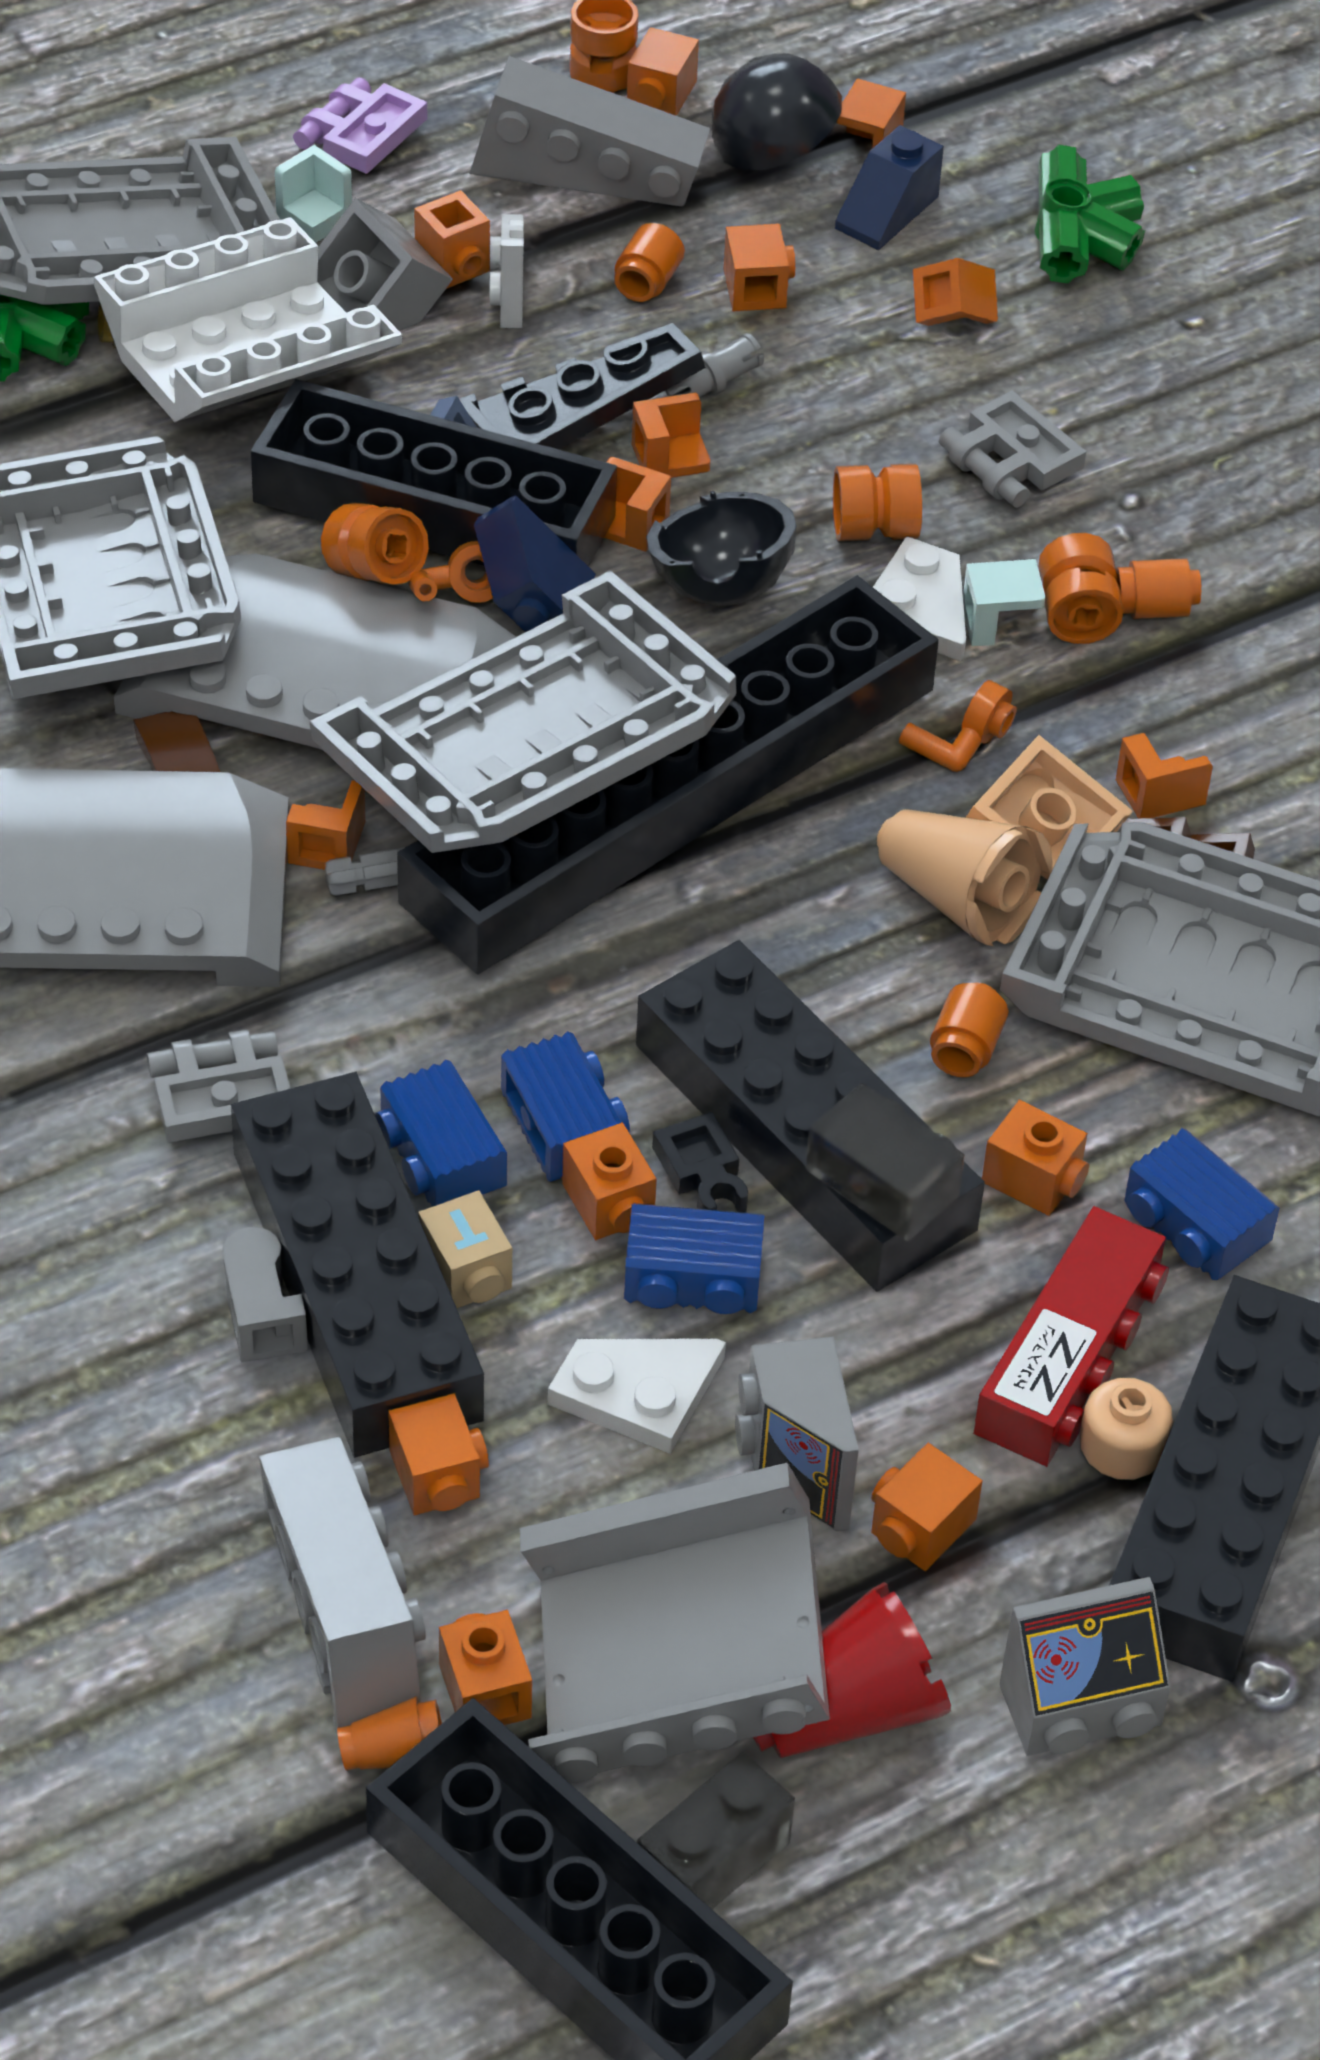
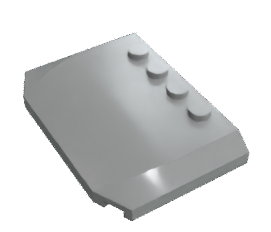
(96, 215)
(109, 568)
(312, 646)
(532, 720)
(142, 872)
(1179, 959)

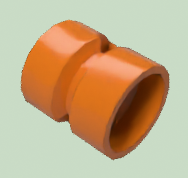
(603, 42)
(880, 502)
(374, 543)
(1080, 588)

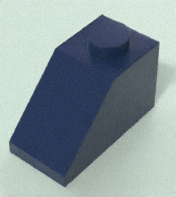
(892, 187)
(527, 564)

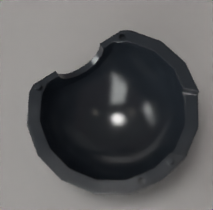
(773, 111)
(724, 547)

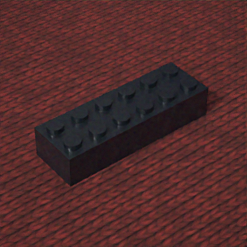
(349, 449)
(770, 1072)
(355, 1255)
(1230, 1476)
(573, 1899)

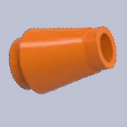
(387, 1735)

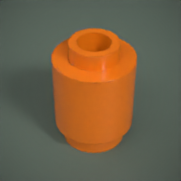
(648, 262)
(1159, 588)
(968, 1029)

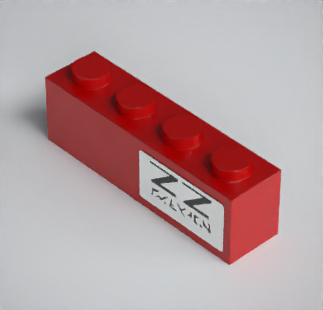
(1070, 1337)

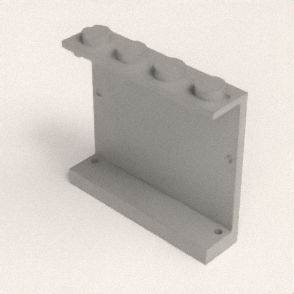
(678, 1623)

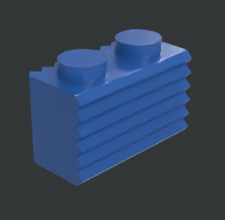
(557, 1096)
(441, 1135)
(1200, 1205)
(693, 1258)

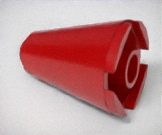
(872, 1677)

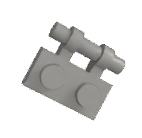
(1023, 438)
(204, 1079)

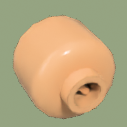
(1125, 1428)

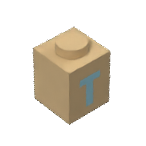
(469, 1248)

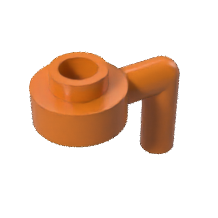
(429, 580)
(986, 716)

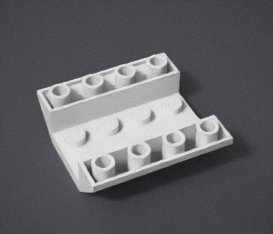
(234, 320)

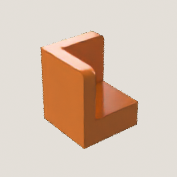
(872, 110)
(955, 291)
(669, 435)
(640, 500)
(1158, 785)
(325, 832)

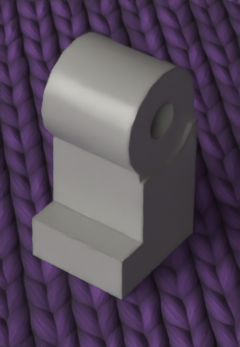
(261, 1318)

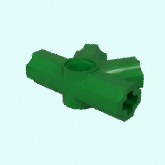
(1084, 217)
(40, 328)

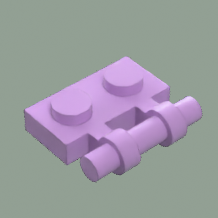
(361, 125)

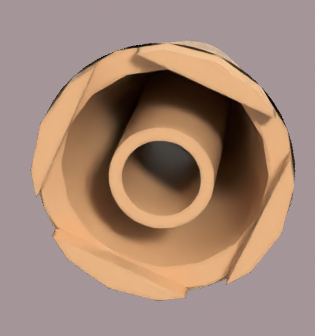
(969, 869)

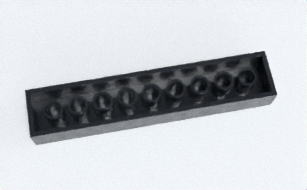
(797, 700)

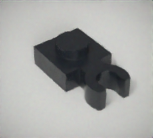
(701, 1158)

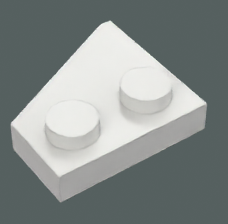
(507, 285)
(929, 589)
(637, 1384)

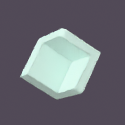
(313, 191)
(997, 588)

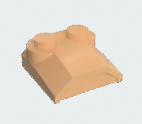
(1050, 796)

